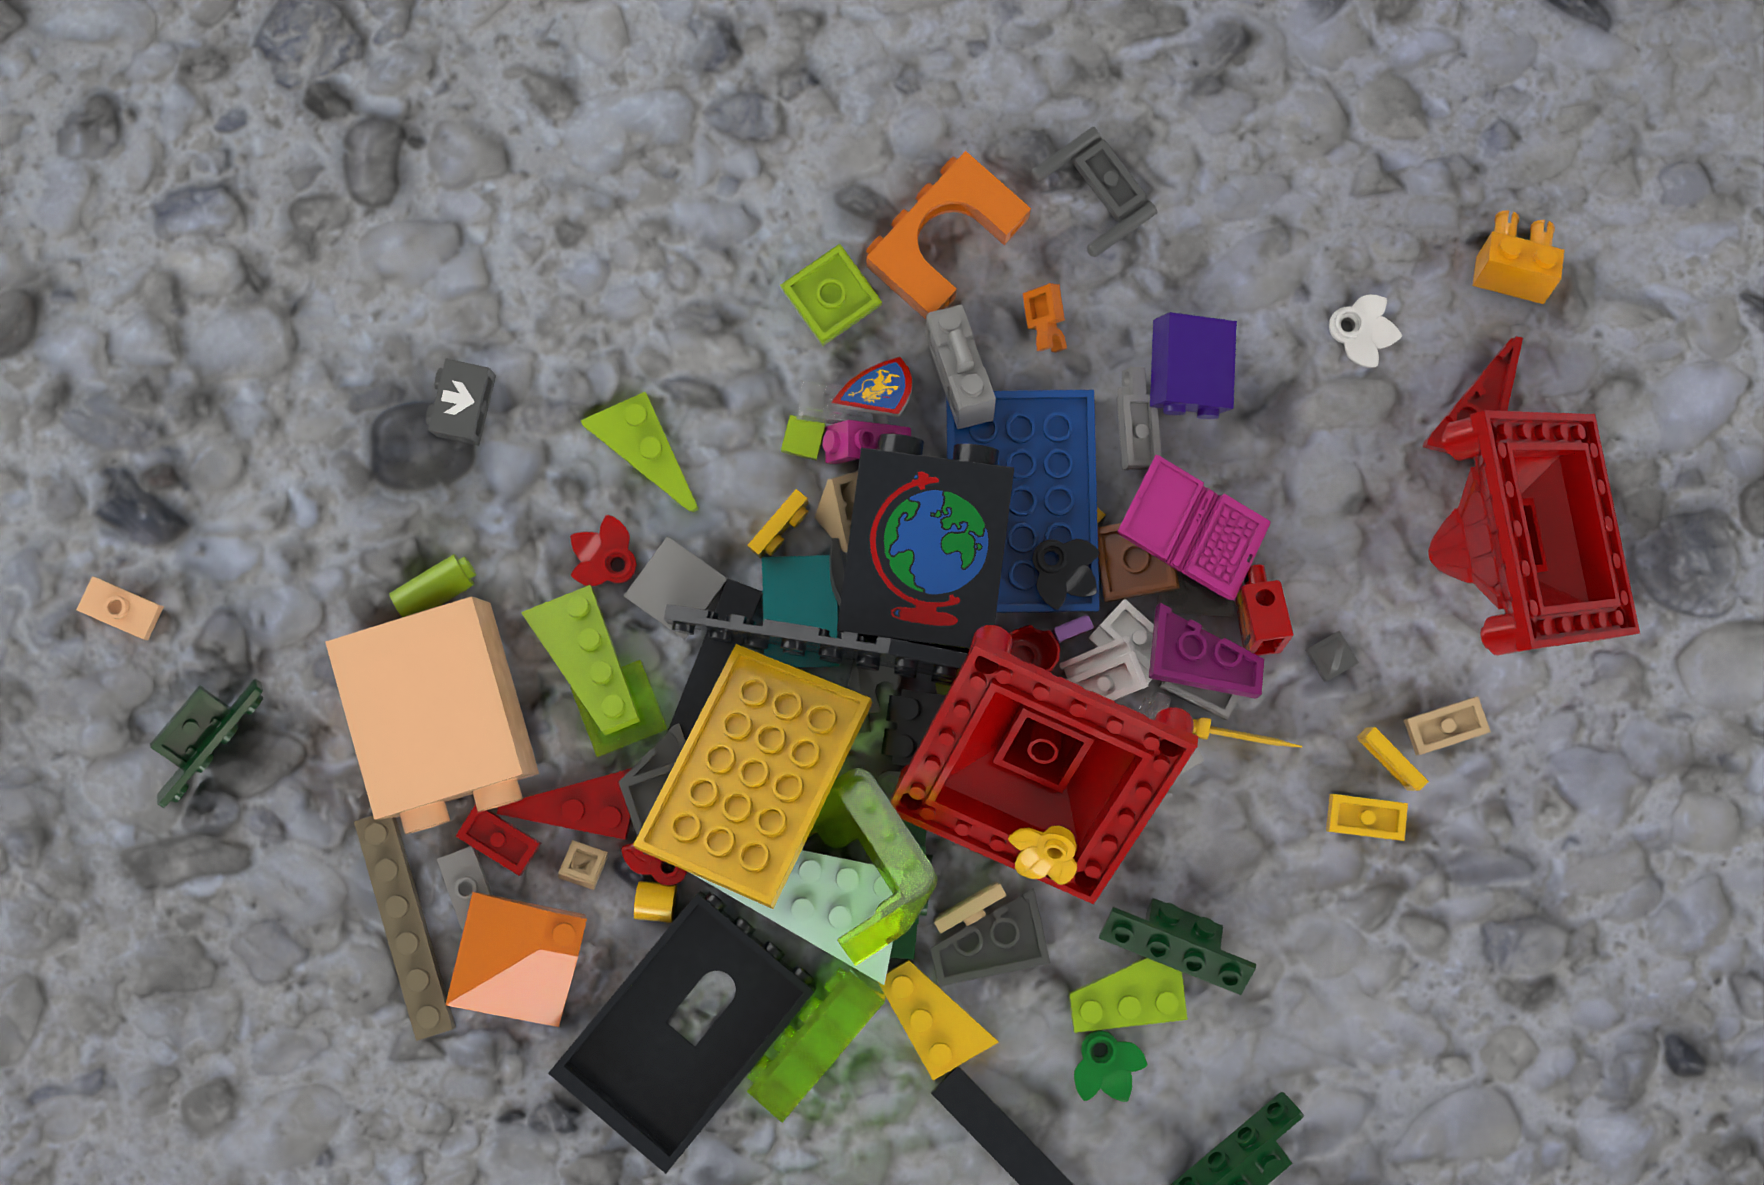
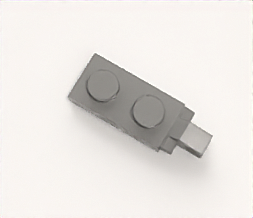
(1137, 421)

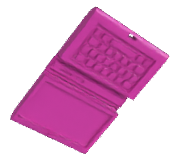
(1194, 528)

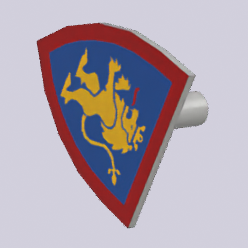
(878, 390)

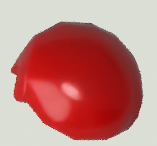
(1035, 647)

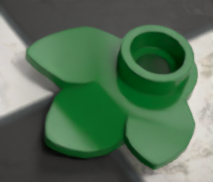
(1110, 1071)

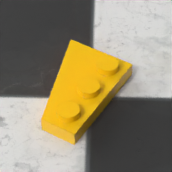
(933, 1021)

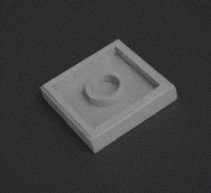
(676, 579)

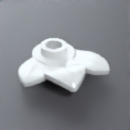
(1368, 332)

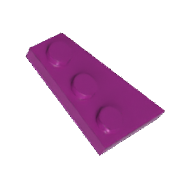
(1199, 659)

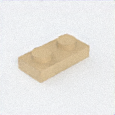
(1447, 725)

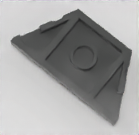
(647, 777)

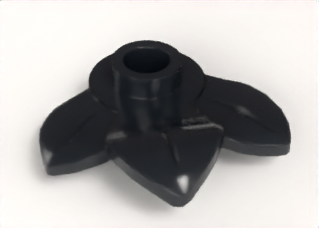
(1070, 573)

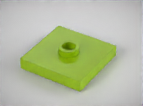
(831, 294)

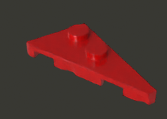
(1488, 392)
(585, 806)

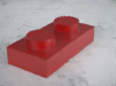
(498, 840)

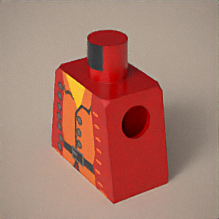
(1263, 614)

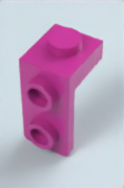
(845, 439)

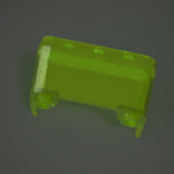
(863, 812)

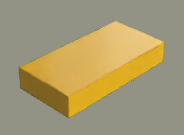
(1392, 759)

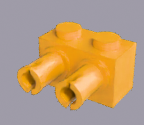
(1519, 265)

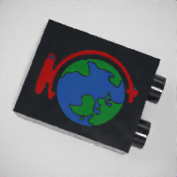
(925, 543)

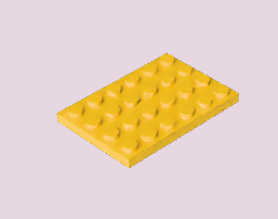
(753, 775)

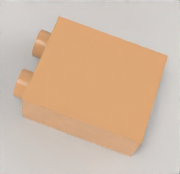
(433, 713)

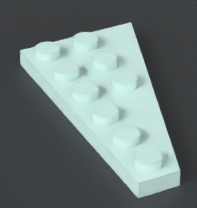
(826, 901)

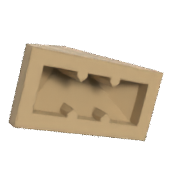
(837, 507)

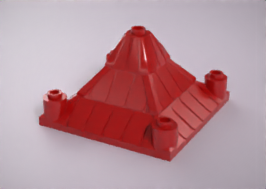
(1537, 530)
(1040, 754)

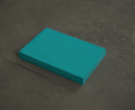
(802, 594)

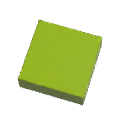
(803, 438)

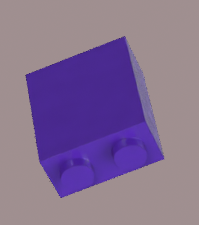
(1193, 365)

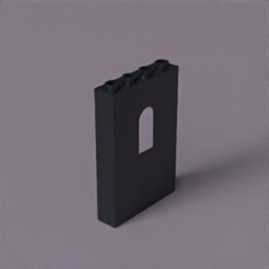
(648, 1075)

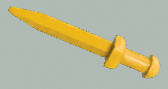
(1203, 727)

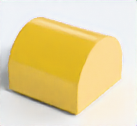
(655, 902)

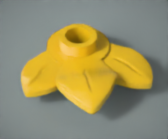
(1045, 853)

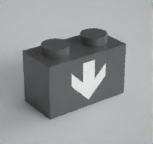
(460, 401)

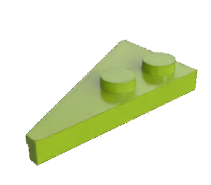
(638, 437)

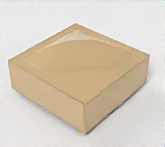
(582, 865)

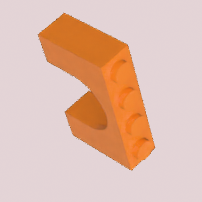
(963, 189)

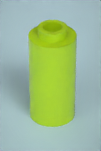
(434, 586)

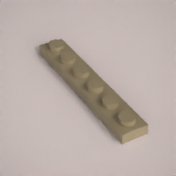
(405, 926)

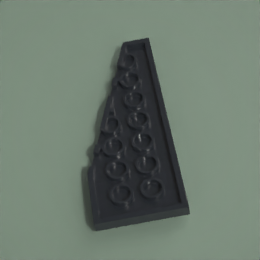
(796, 639)

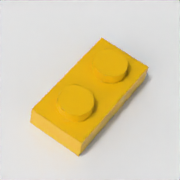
(790, 513)
(1367, 817)

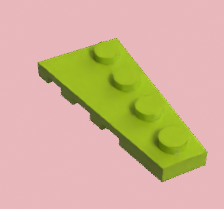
(584, 652)

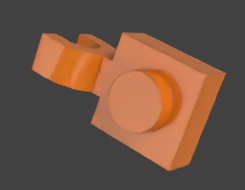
(1043, 312)

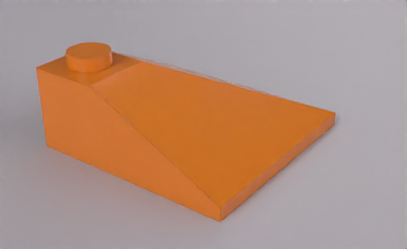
(516, 959)

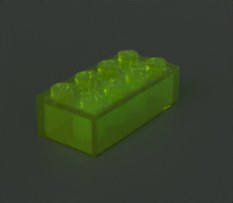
(816, 1042)

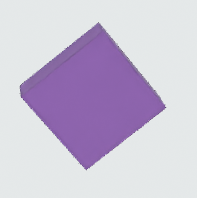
(1073, 628)

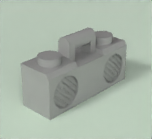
(960, 367)

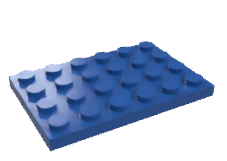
(1053, 488)

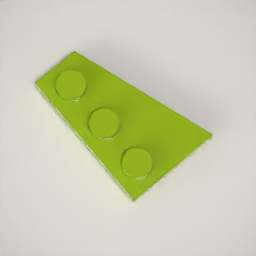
(1130, 997)

